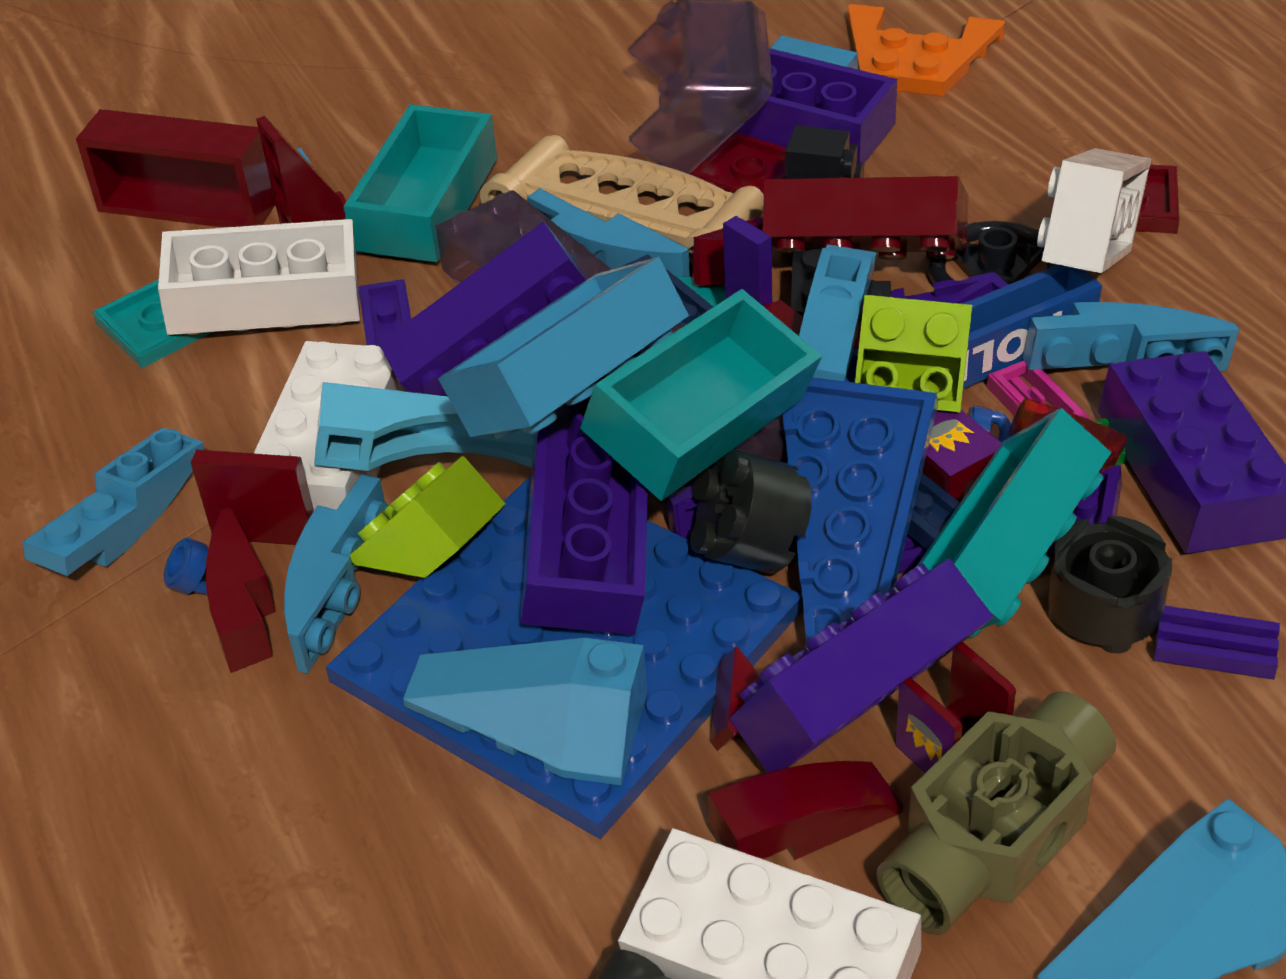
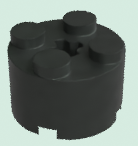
(750, 511)
(1109, 582)

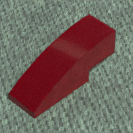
(237, 594)
(801, 808)

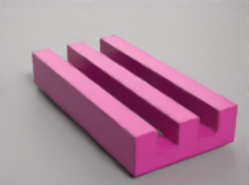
(1011, 389)

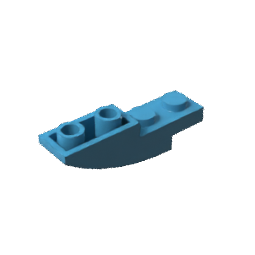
(612, 241)
(836, 307)
(1124, 332)
(126, 503)
(321, 573)

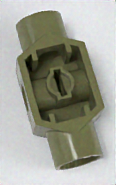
(997, 809)

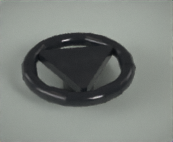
(995, 252)

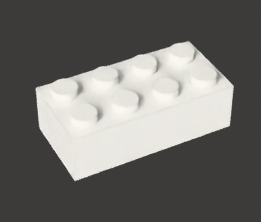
(1093, 209)
(258, 277)
(295, 416)
(747, 918)

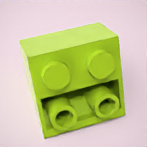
(915, 346)
(428, 521)

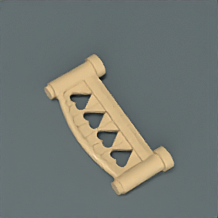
(551, 157)

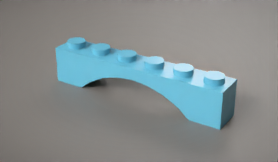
(376, 426)

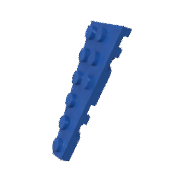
(864, 469)

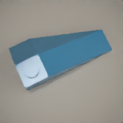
(554, 700)
(1194, 912)

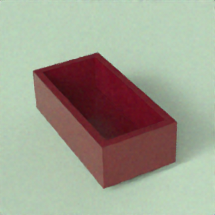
(176, 169)
(868, 215)

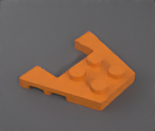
(919, 62)

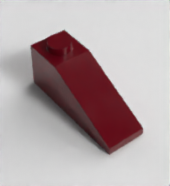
(296, 185)

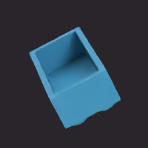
(564, 350)

